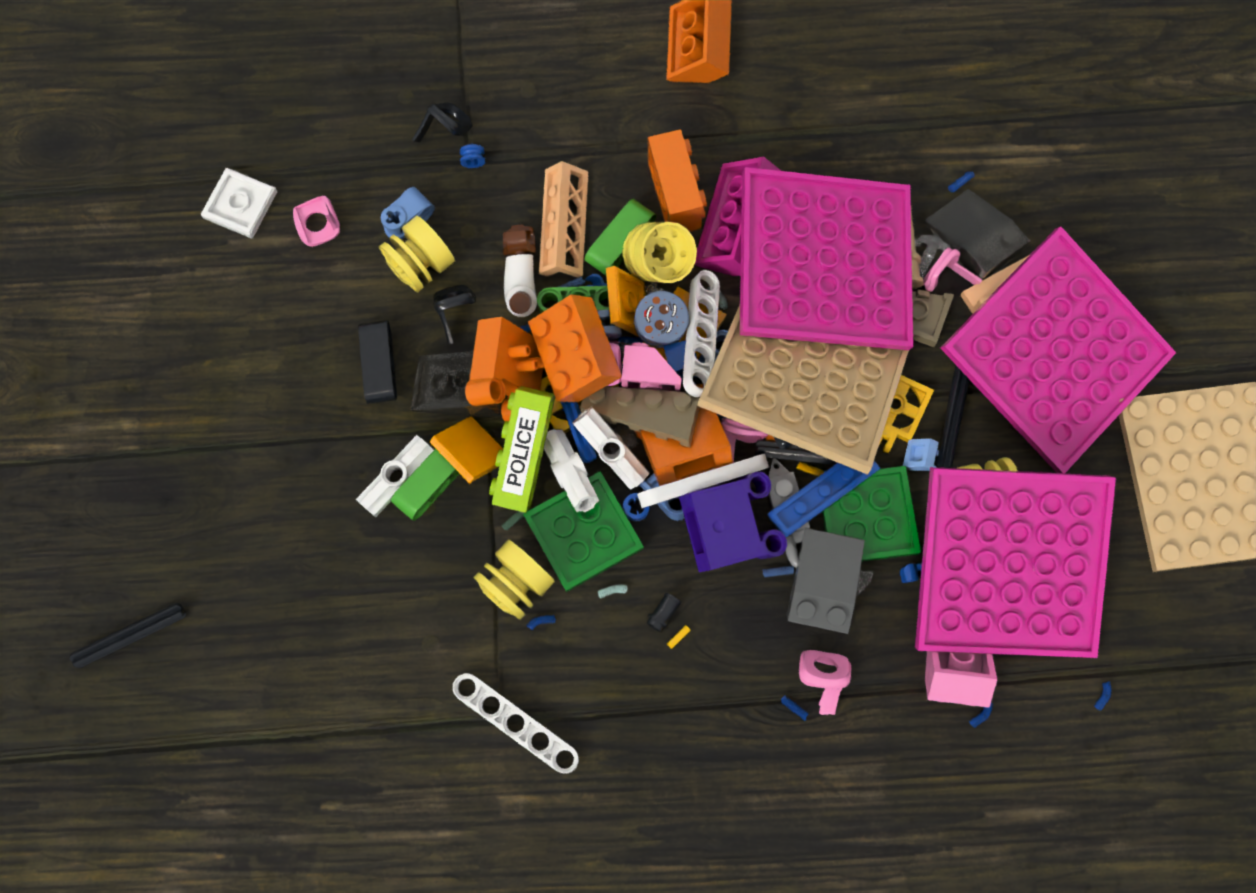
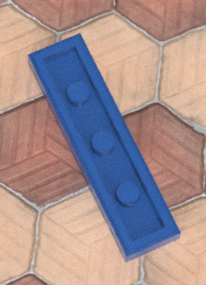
(817, 497)

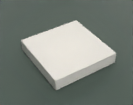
(239, 203)

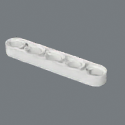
(708, 323)
(702, 480)
(500, 719)

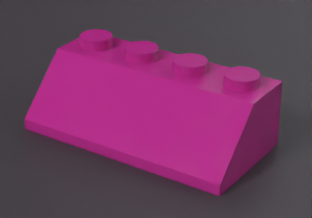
(721, 236)

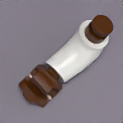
(519, 273)

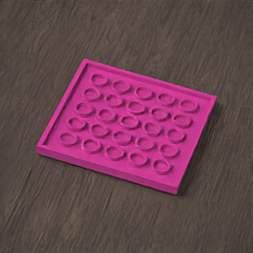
(826, 259)
(1058, 350)
(1014, 562)

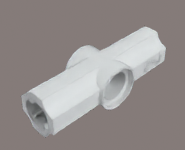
(622, 462)
(570, 471)
(381, 490)

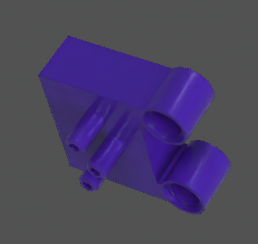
(724, 523)

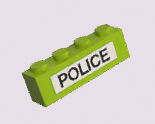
(523, 448)

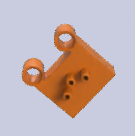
(501, 363)
(675, 462)

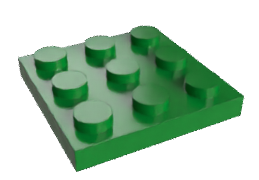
(878, 513)
(583, 542)

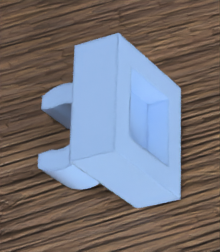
(920, 454)

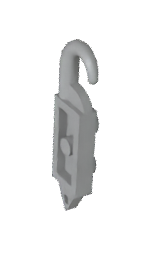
(783, 487)

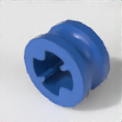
(472, 156)
(627, 509)

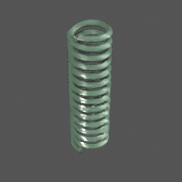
(519, 515)

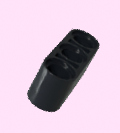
(377, 362)

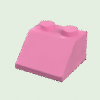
(647, 369)
(960, 677)

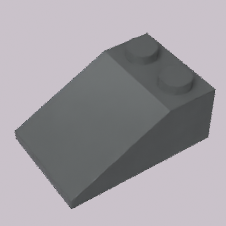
(826, 580)

